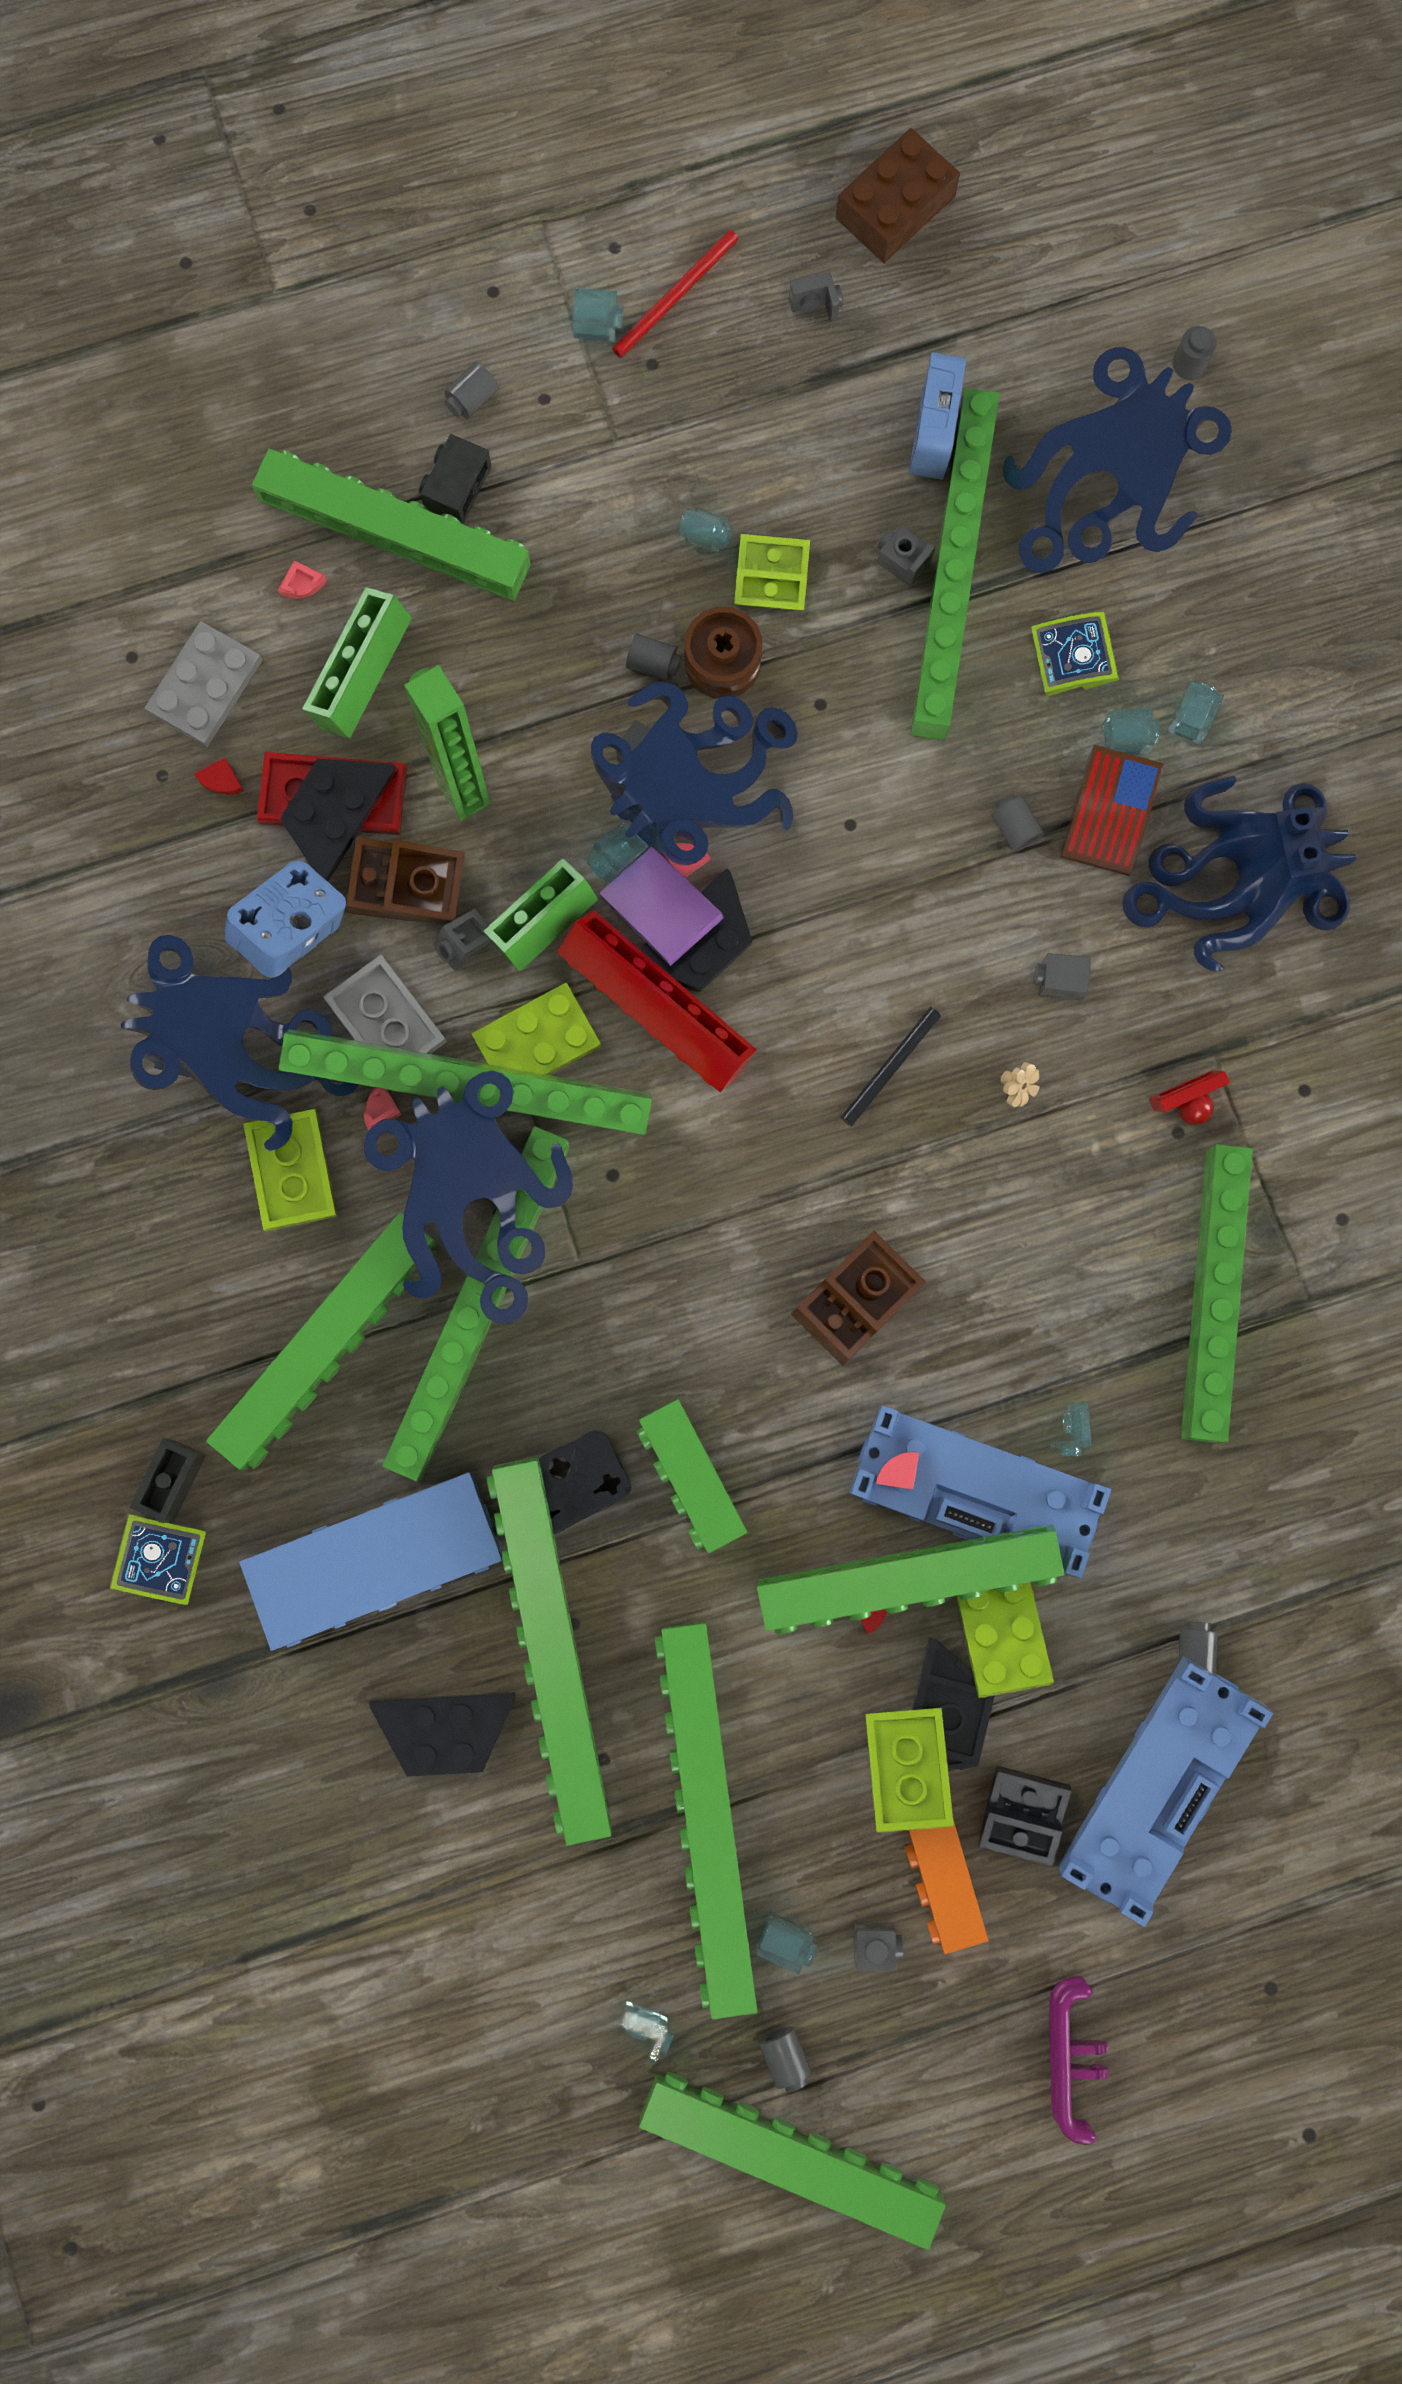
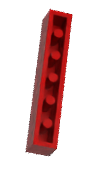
(656, 1001)

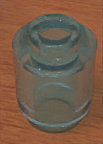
(705, 529)

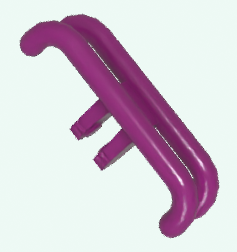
(1061, 2050)

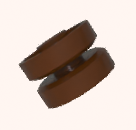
(723, 652)

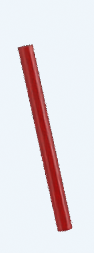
(688, 280)

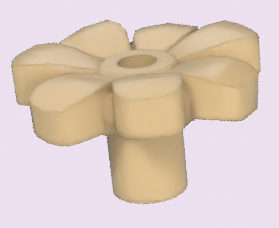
(1020, 1084)

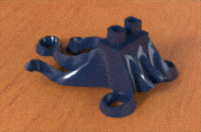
(1137, 442)
(668, 789)
(1276, 861)
(200, 1032)
(463, 1159)

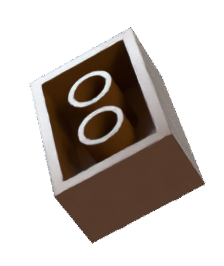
(897, 195)

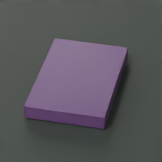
(661, 905)

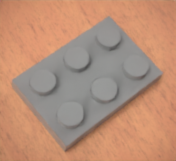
(203, 684)
(383, 1011)

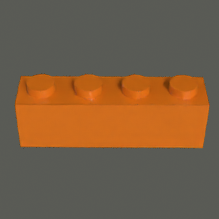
(946, 1888)

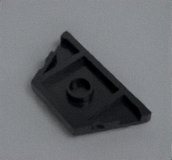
(333, 808)
(717, 947)
(951, 1686)
(443, 1731)

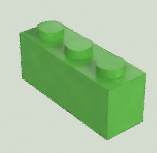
(541, 914)

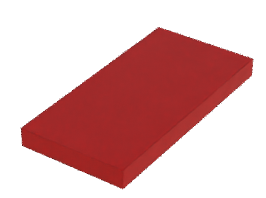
(285, 773)

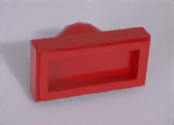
(1191, 1097)

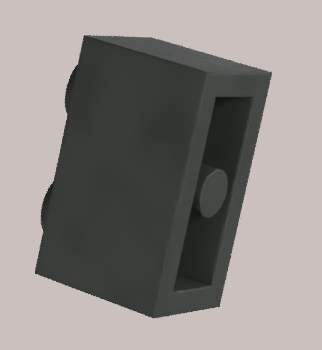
(455, 478)
(167, 1481)

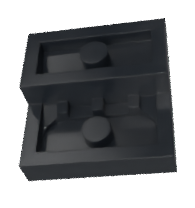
(1024, 1815)

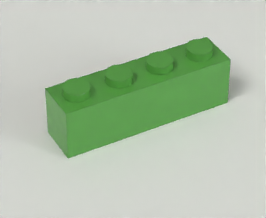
(357, 663)
(692, 1476)

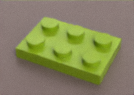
(539, 1034)
(292, 1180)
(1005, 1641)
(909, 1770)

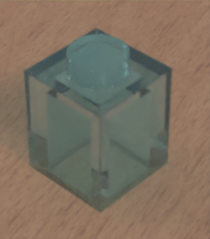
(596, 314)
(1196, 712)
(1131, 731)
(786, 1944)

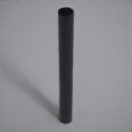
(890, 1066)

